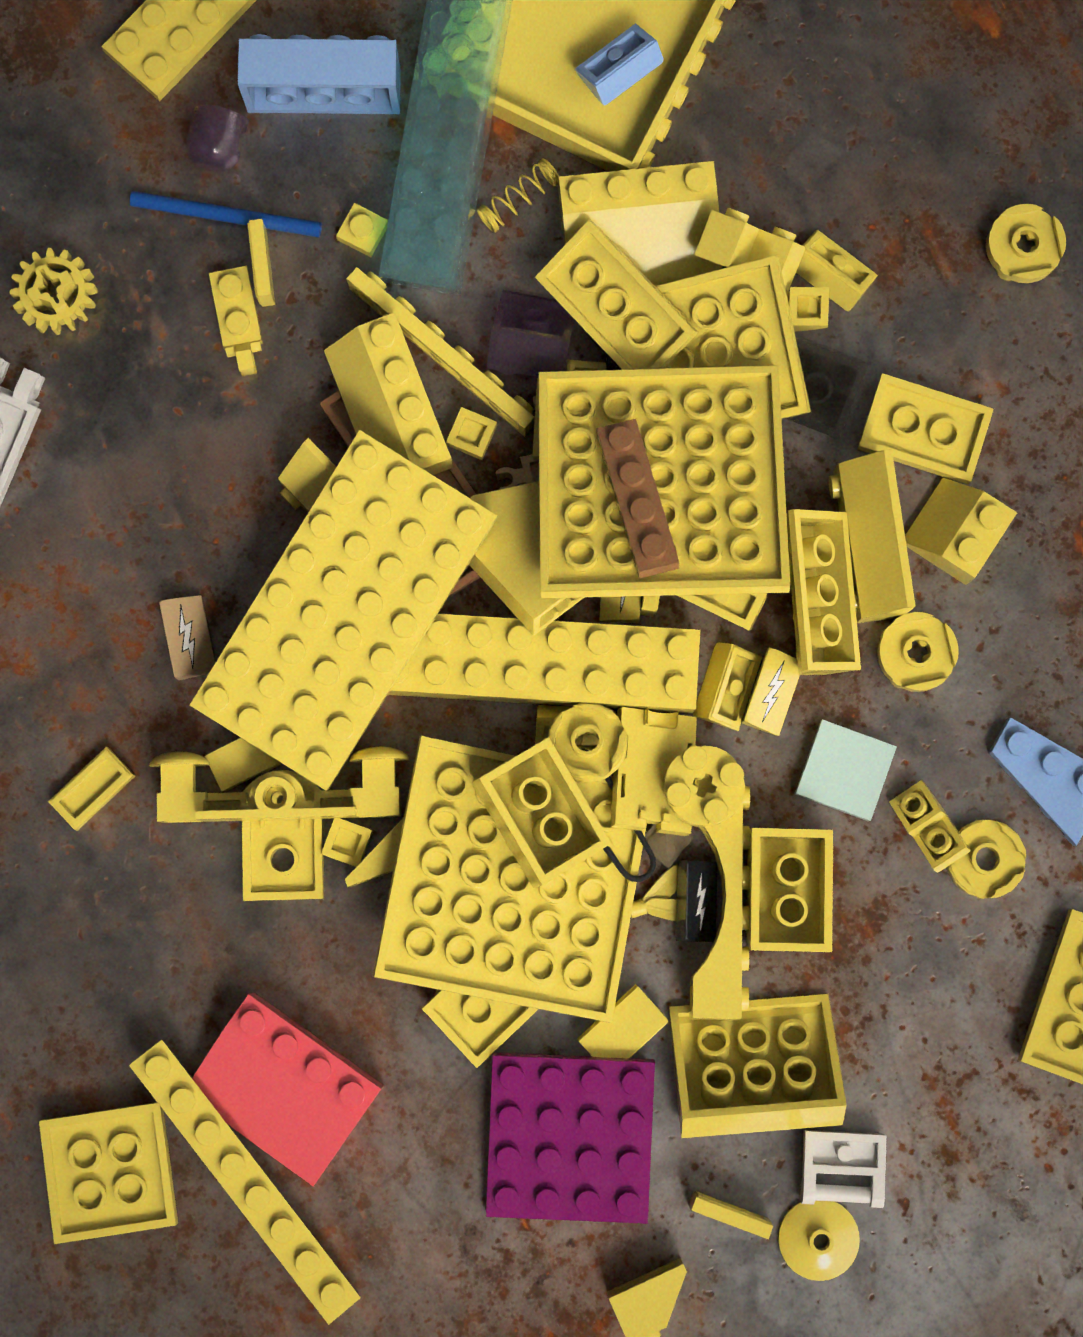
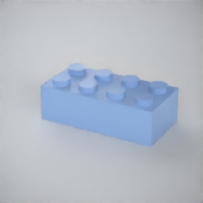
(319, 75)

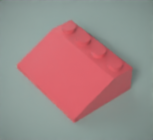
(284, 1088)

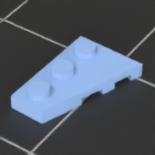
(1046, 773)

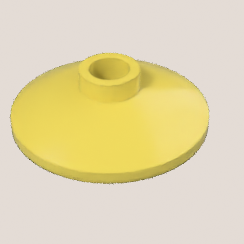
(797, 1237)

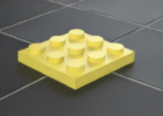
(108, 1172)

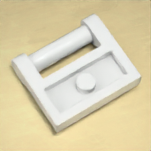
(848, 1155)

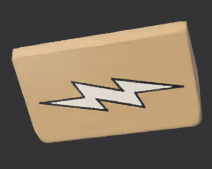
(187, 636)

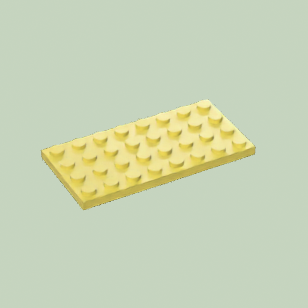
(343, 610)

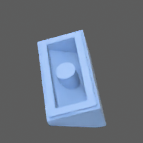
(620, 64)

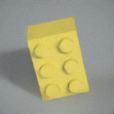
(541, 813)
(790, 890)

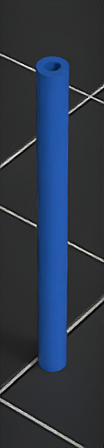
(224, 213)

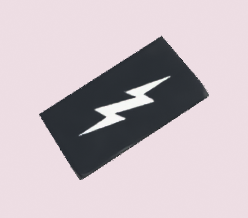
(696, 901)

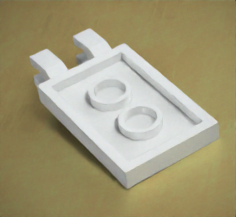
(17, 420)

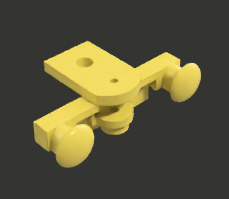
(275, 825)

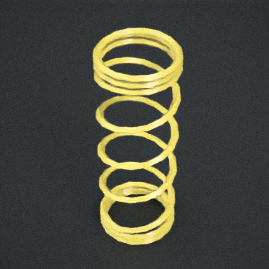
(487, 215)

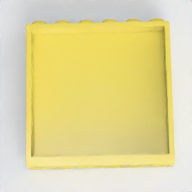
(550, 100)

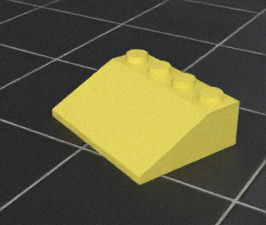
(647, 214)
(759, 1071)

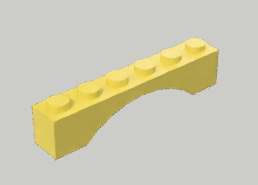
(717, 983)

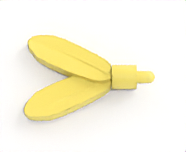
(656, 899)

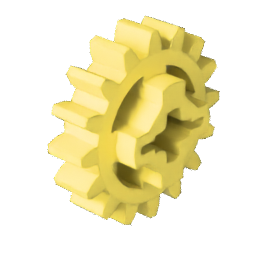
(40, 297)

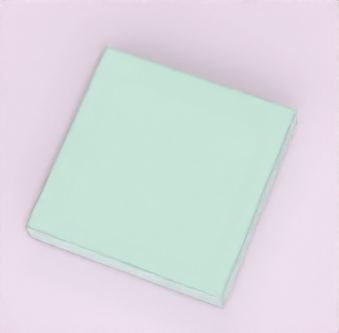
(845, 770)

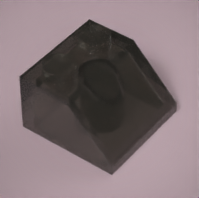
(831, 386)

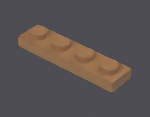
(637, 498)

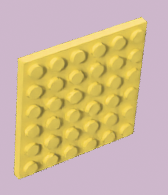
(714, 464)
(472, 921)

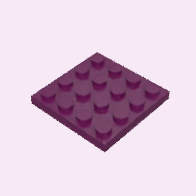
(570, 1138)

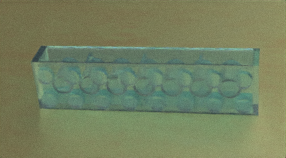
(444, 143)

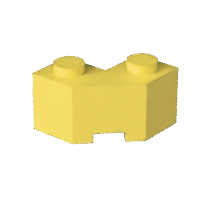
(732, 241)

